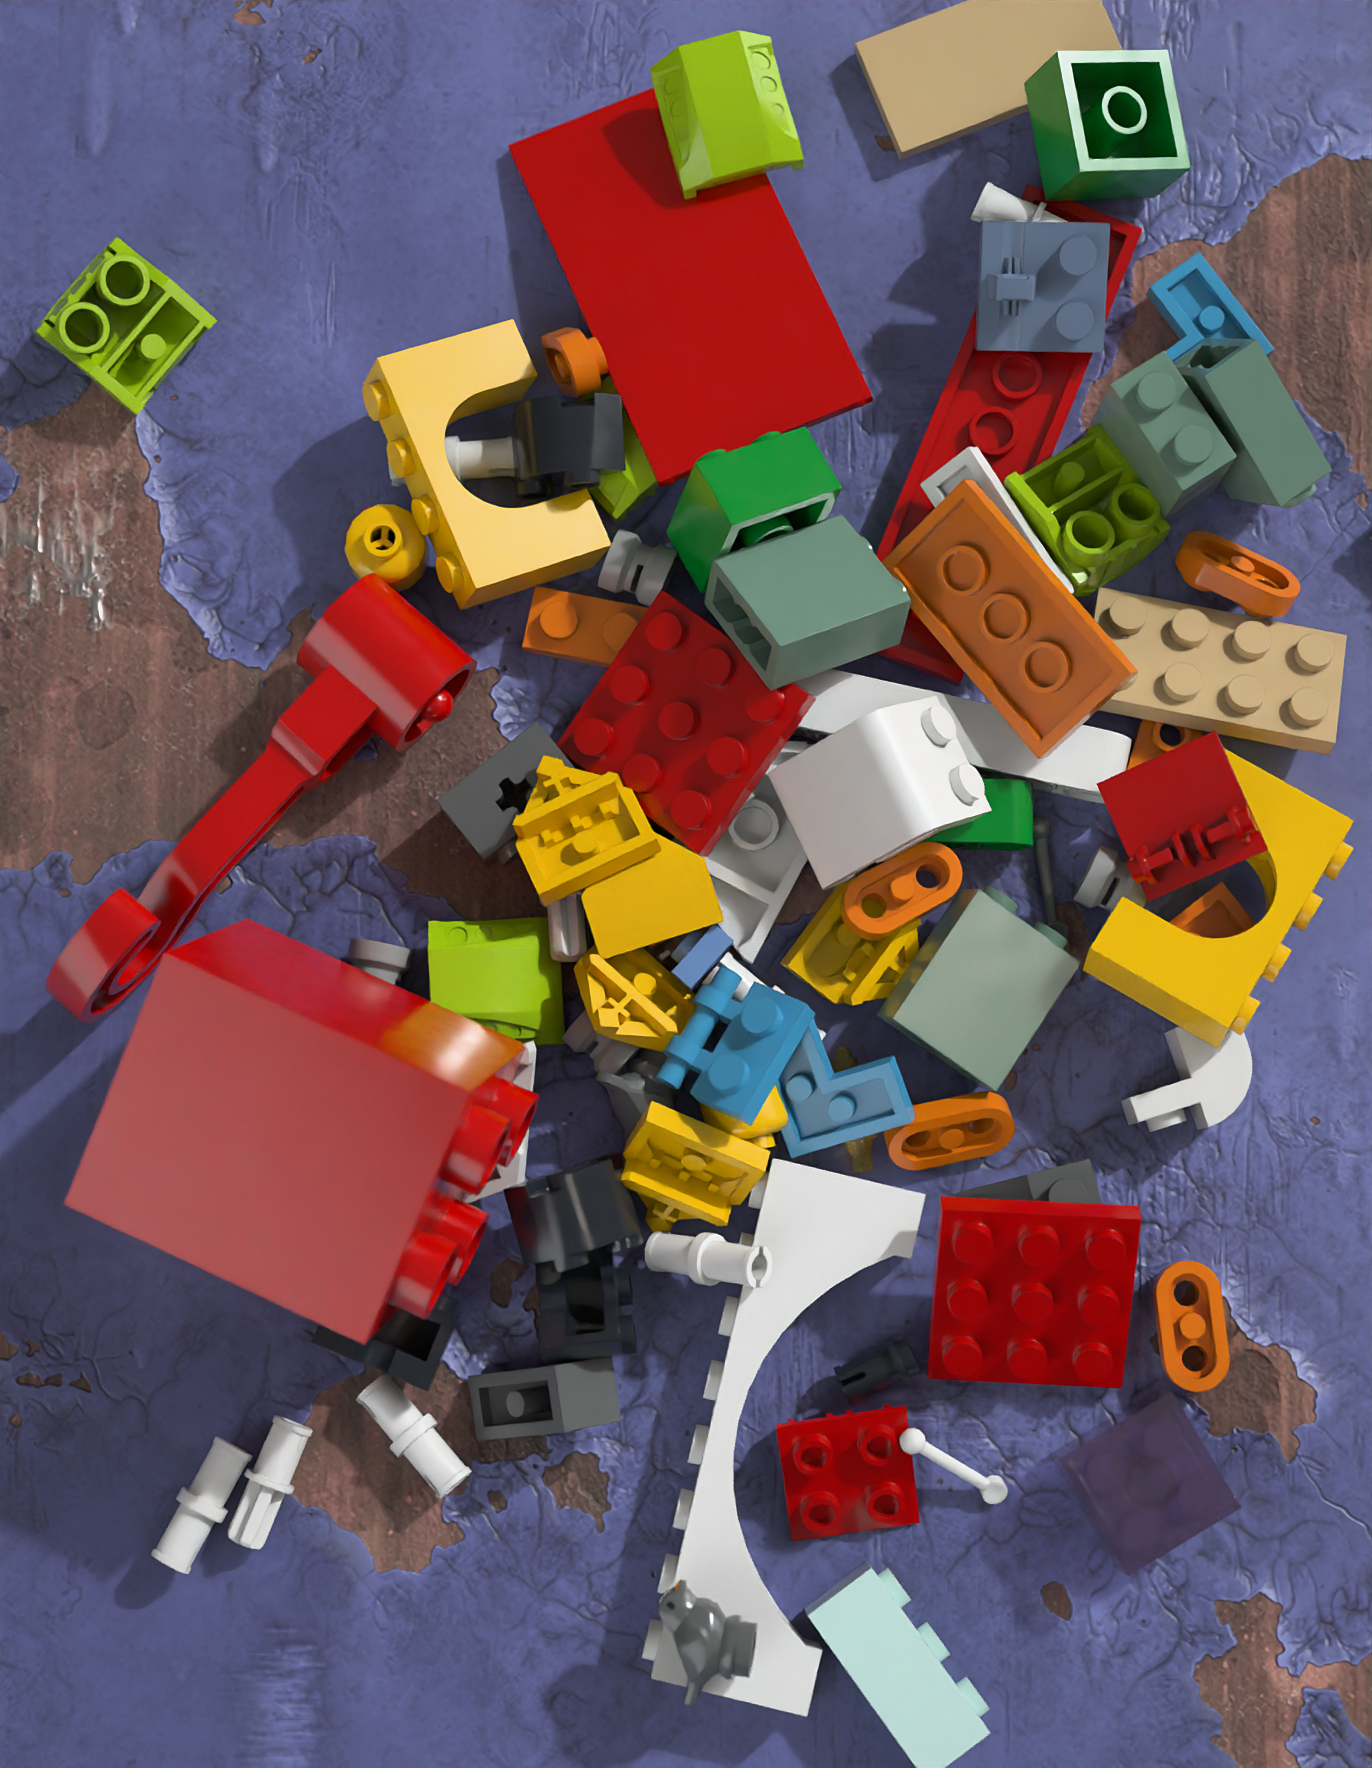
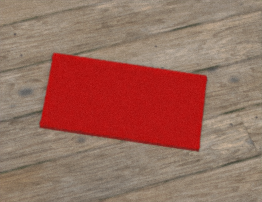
(692, 299)

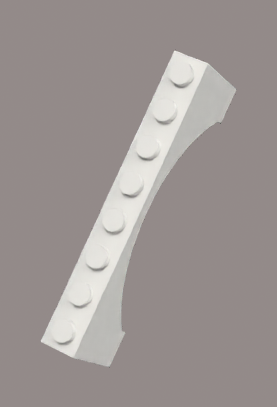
(818, 1235)

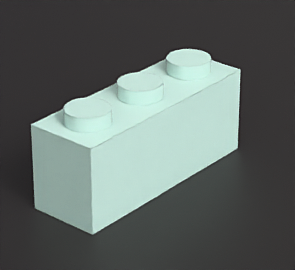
(899, 1667)

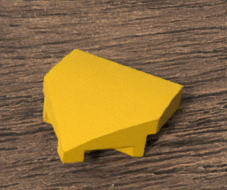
(579, 829)
(651, 900)
(845, 965)
(633, 998)
(688, 1168)

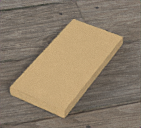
(971, 64)

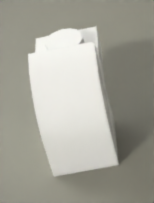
(1210, 1083)

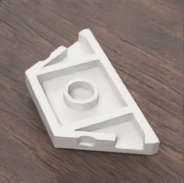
(756, 863)

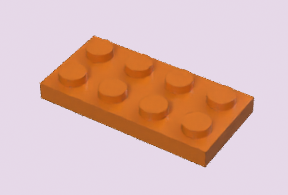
(1008, 619)

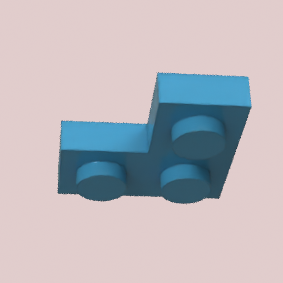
(1201, 308)
(838, 1106)

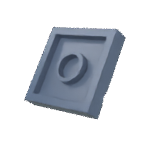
(1042, 286)

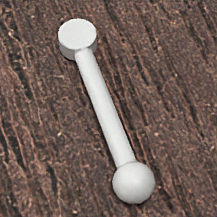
(991, 1487)

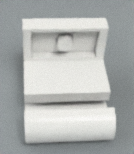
(878, 788)

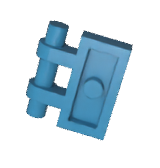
(750, 1052)

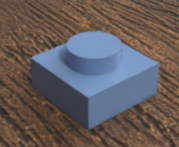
(699, 955)

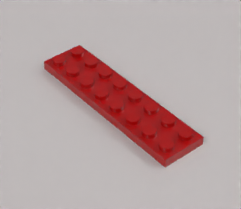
(1007, 408)

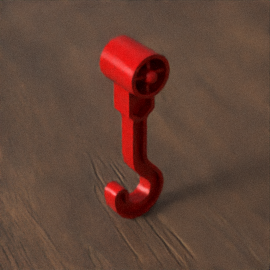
(374, 672)

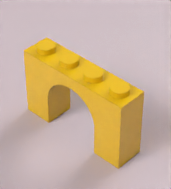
(478, 545)
(1210, 980)

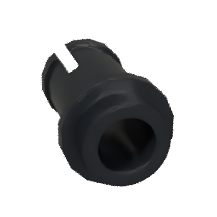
(881, 1370)

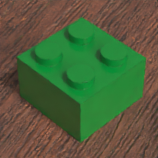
(1106, 124)
(750, 498)

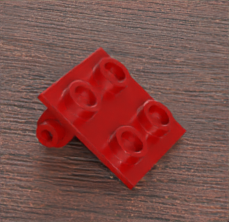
(1182, 816)
(847, 1473)

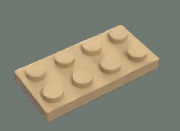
(1225, 671)

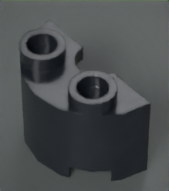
(566, 443)
(573, 1213)
(584, 1310)
(403, 1346)

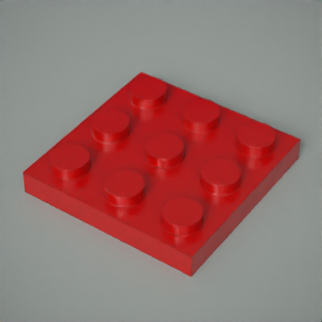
(684, 723)
(1032, 1292)

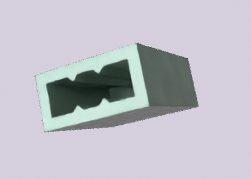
(1258, 420)
(1165, 435)
(807, 601)
(980, 986)

